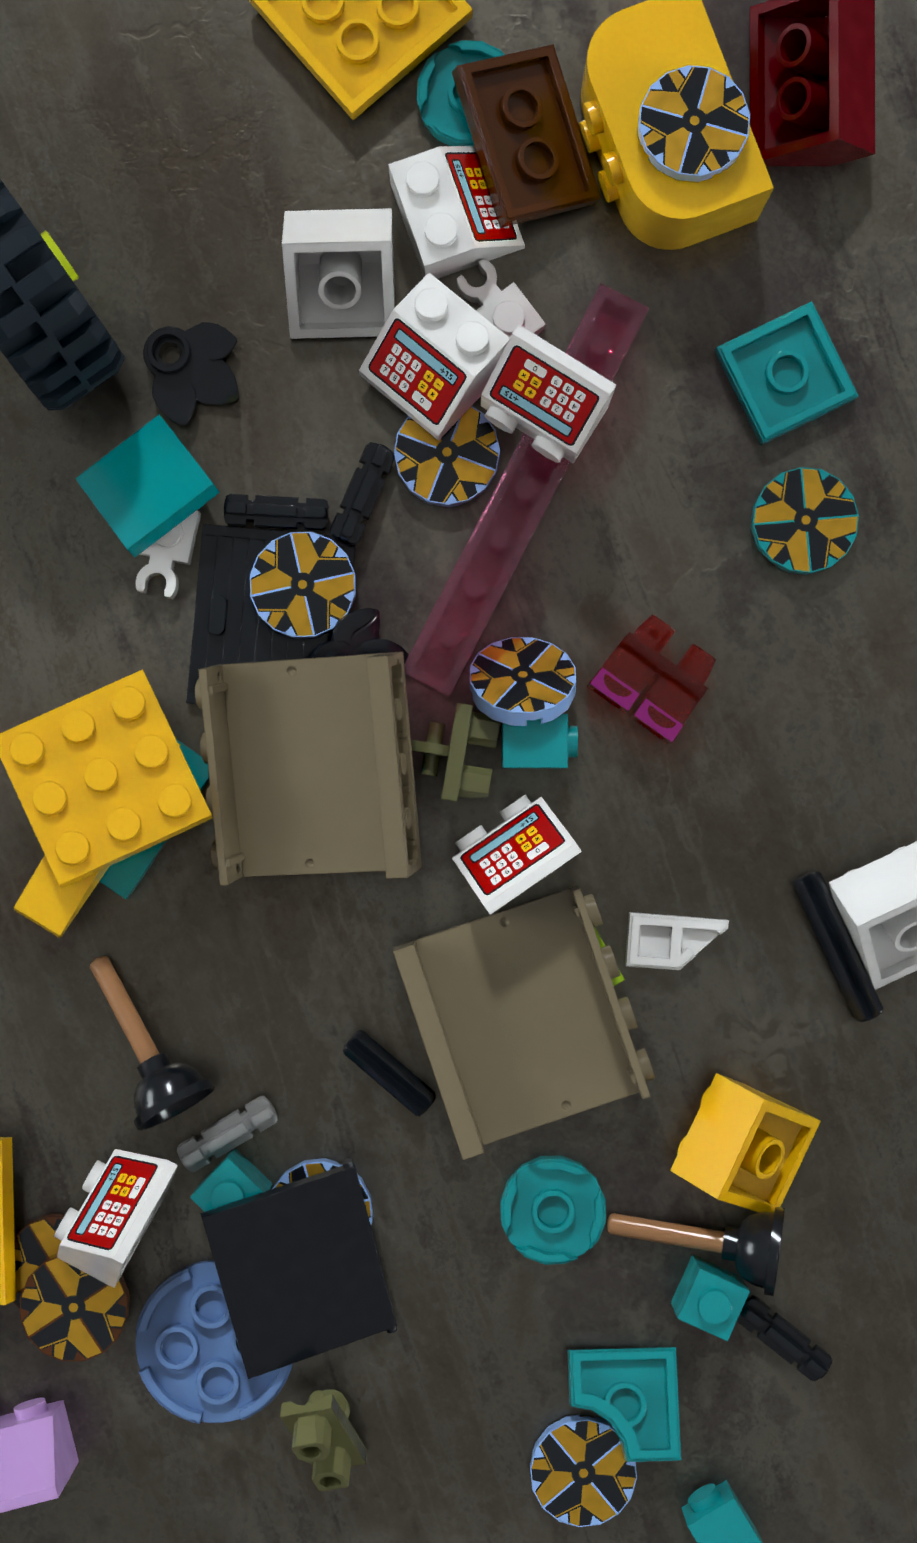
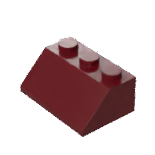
(813, 81)

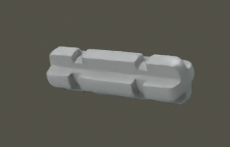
(227, 1133)

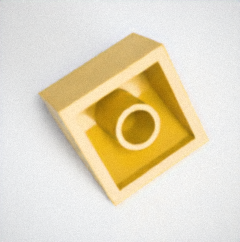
(744, 1146)

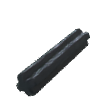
(838, 946)

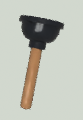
(165, 1086)
(752, 1246)

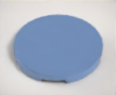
(192, 1352)

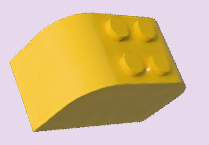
(620, 66)

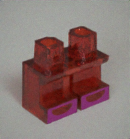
(675, 687)

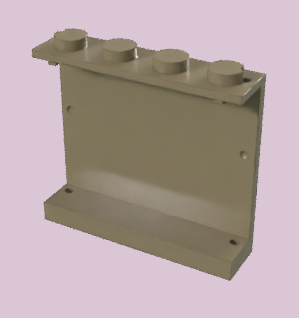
(310, 766)
(522, 1018)

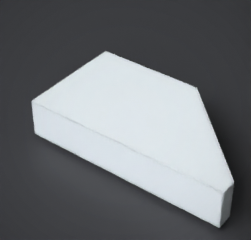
(668, 940)

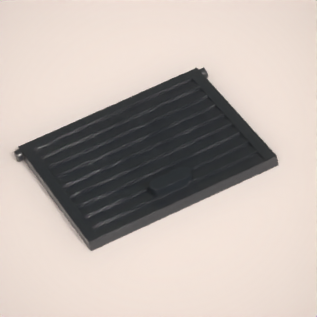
(225, 617)
(299, 1269)

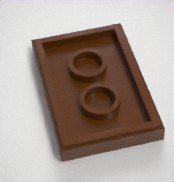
(526, 135)

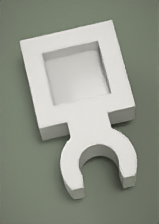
(502, 308)
(171, 548)

